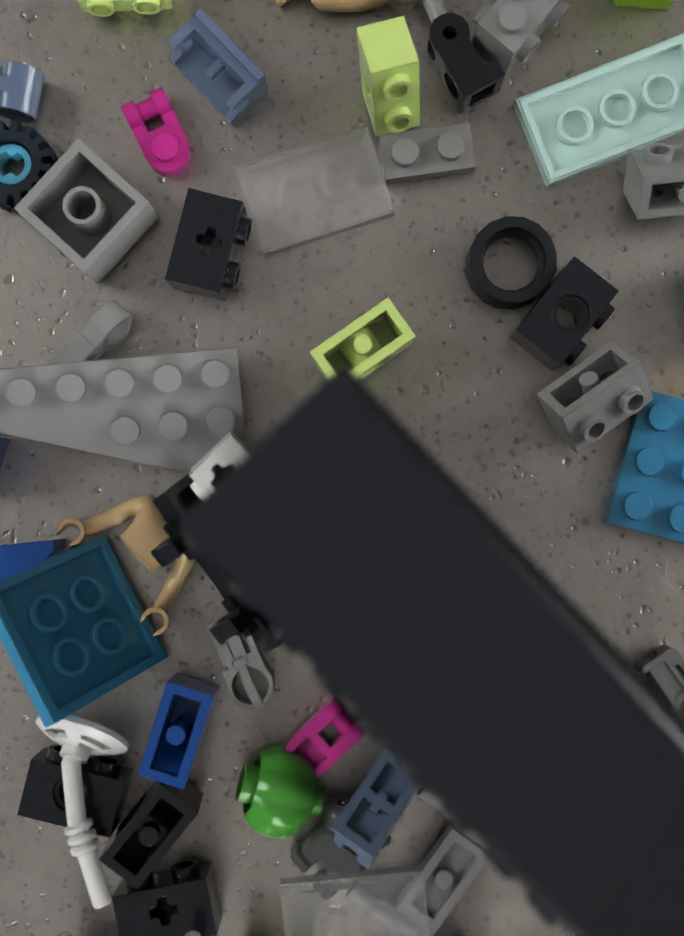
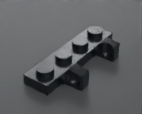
(239, 618)

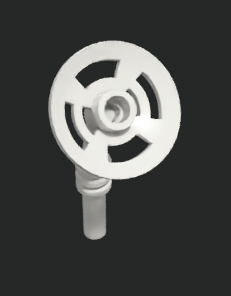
(78, 743)

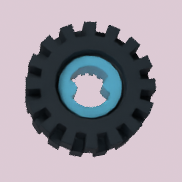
(38, 157)

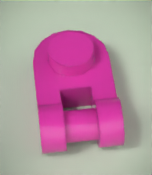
(165, 146)
(313, 744)

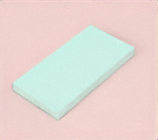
(605, 112)

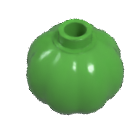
(279, 792)

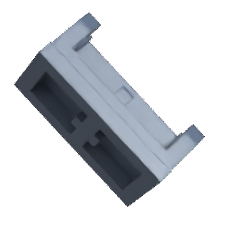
(217, 67)
(374, 809)

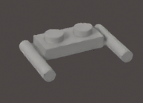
(449, 867)

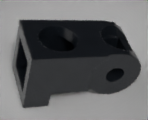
(459, 63)

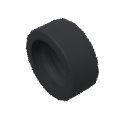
(535, 237)

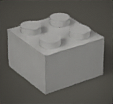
(87, 211)

